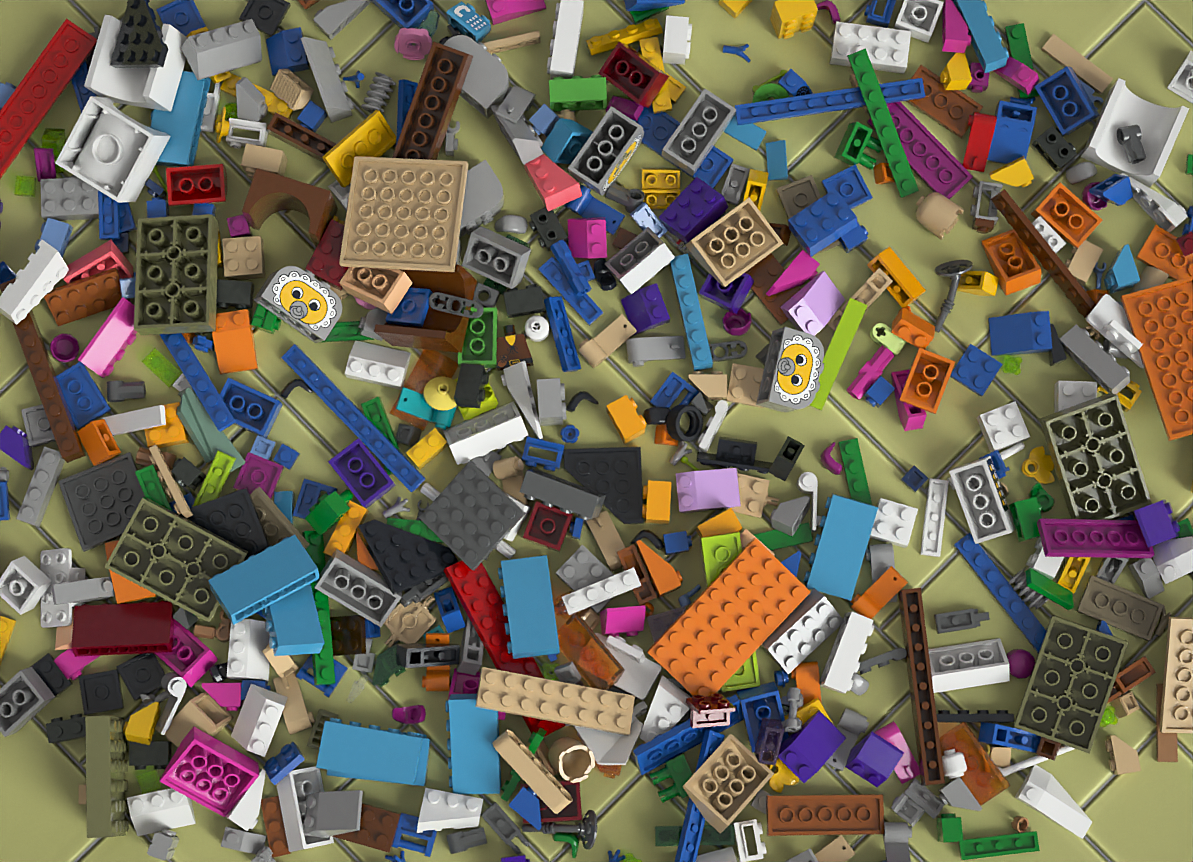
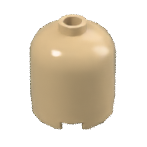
(937, 213)
(571, 759)

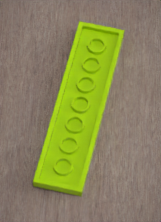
(717, 554)

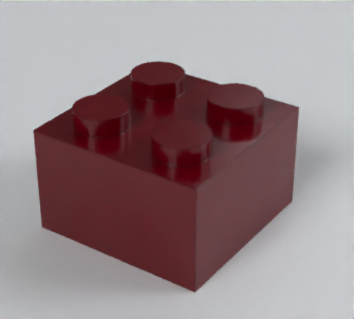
(547, 527)

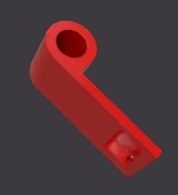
(979, 141)

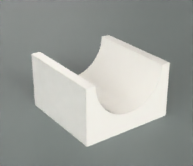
(136, 86)
(1158, 129)
(112, 150)

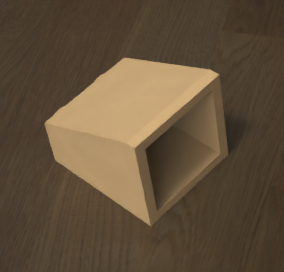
(201, 713)

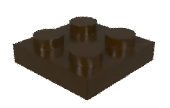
(348, 635)

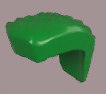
(1042, 496)
(570, 838)

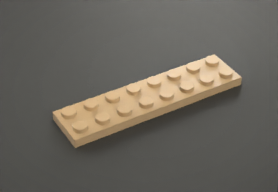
(555, 701)

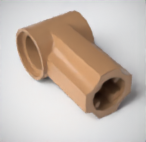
(143, 458)

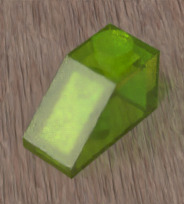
(54, 139)

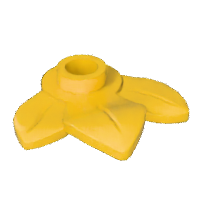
(221, 126)
(1042, 466)
(781, 777)

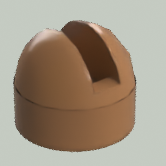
(1024, 824)

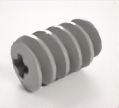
(378, 93)
(1034, 597)

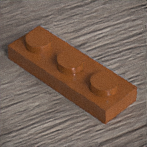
(274, 826)

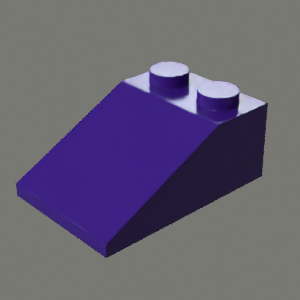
(1157, 522)
(811, 747)

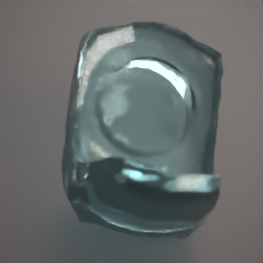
(430, 22)

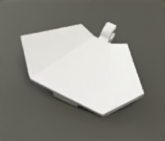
(612, 747)

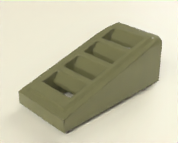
(311, 743)

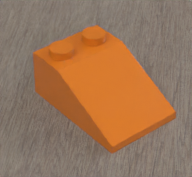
(1067, 215)
(1012, 262)
(234, 342)
(927, 380)
(661, 573)
(125, 589)

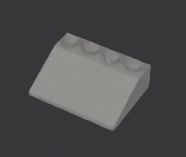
(327, 79)

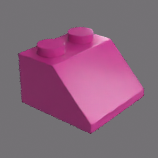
(587, 237)
(622, 620)

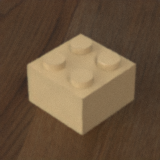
(263, 158)
(243, 258)

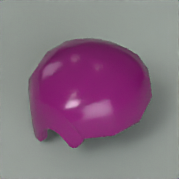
(1092, 201)
(737, 324)
(64, 347)
(1020, 663)

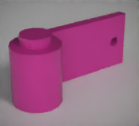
(71, 665)
(907, 766)

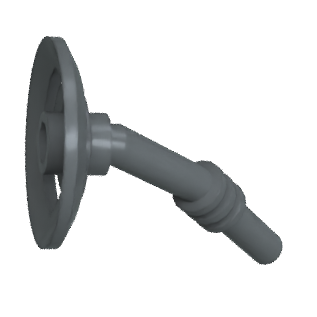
(951, 270)
(583, 829)

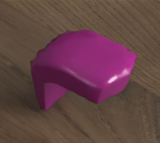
(831, 7)
(828, 462)
(409, 715)

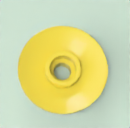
(440, 399)

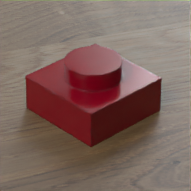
(1186, 243)

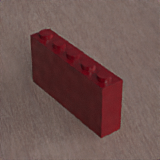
(123, 628)

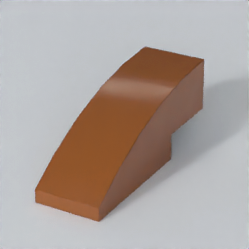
(630, 558)
(1130, 677)

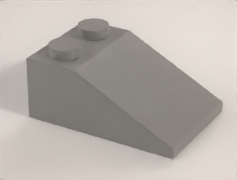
(333, 813)

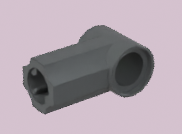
(1131, 140)
(629, 198)
(120, 391)
(462, 840)

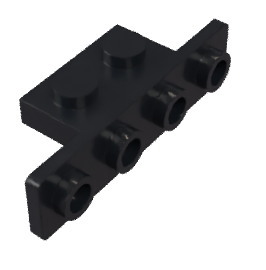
(735, 454)

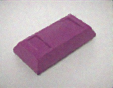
(626, 107)
(45, 163)

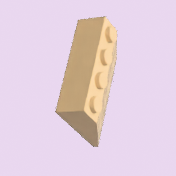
(734, 243)
(726, 783)

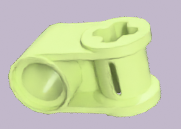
(887, 338)

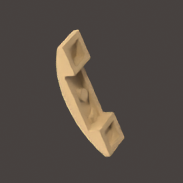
(866, 294)

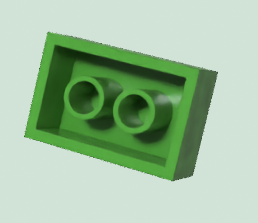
(578, 93)
(481, 340)

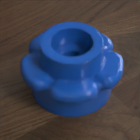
(569, 429)
(781, 678)

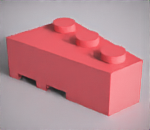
(552, 182)
(99, 260)

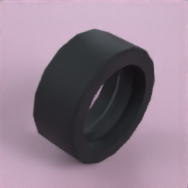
(673, 423)

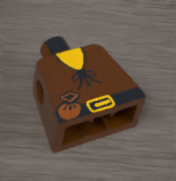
(512, 349)

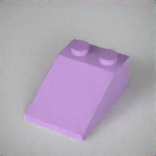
(813, 304)
(707, 490)

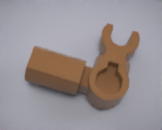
(210, 632)

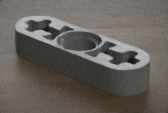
(463, 303)
(734, 355)

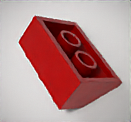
(196, 184)

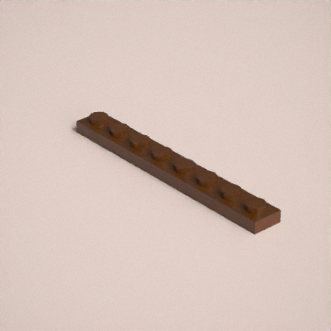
(1043, 252)

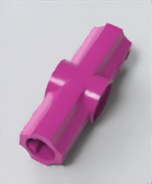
(870, 372)

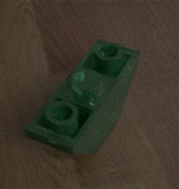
(386, 667)

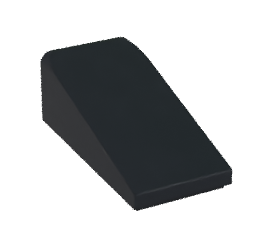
(1057, 353)

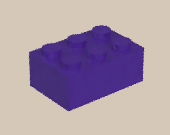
(693, 210)
(362, 473)

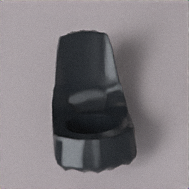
(603, 275)
(293, 384)
(575, 400)
(656, 415)
(651, 536)
(219, 672)

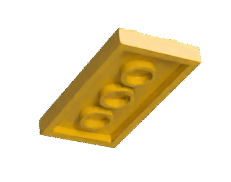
(368, 139)

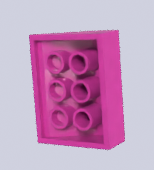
(210, 772)

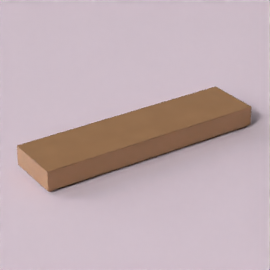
(1166, 742)

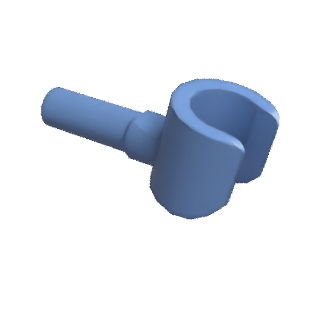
(1099, 274)
(684, 599)

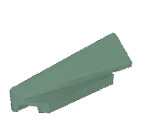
(203, 430)

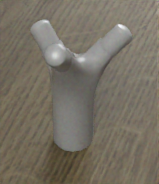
(679, 453)
(397, 507)

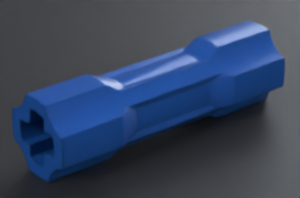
(576, 278)

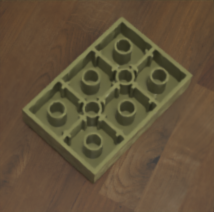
(176, 275)
(1095, 459)
(173, 557)
(1070, 683)
(106, 777)

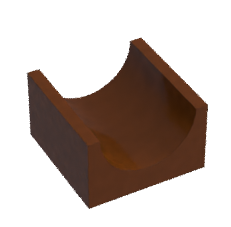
(276, 193)
(440, 329)

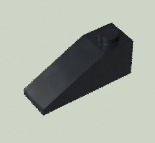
(427, 655)

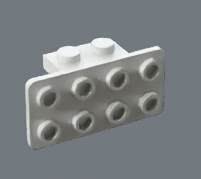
(1111, 321)
(58, 568)
(639, 671)

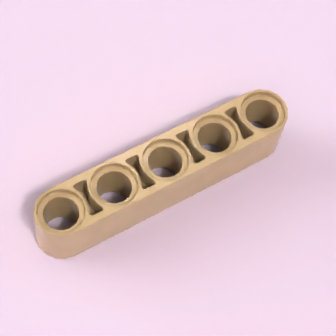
(532, 771)

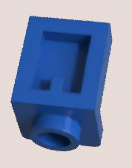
(998, 463)

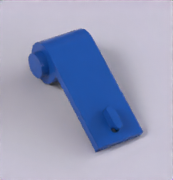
(590, 207)

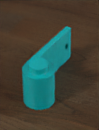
(415, 404)

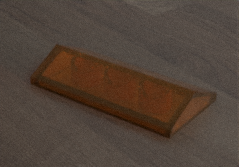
(429, 366)
(588, 654)
(982, 774)

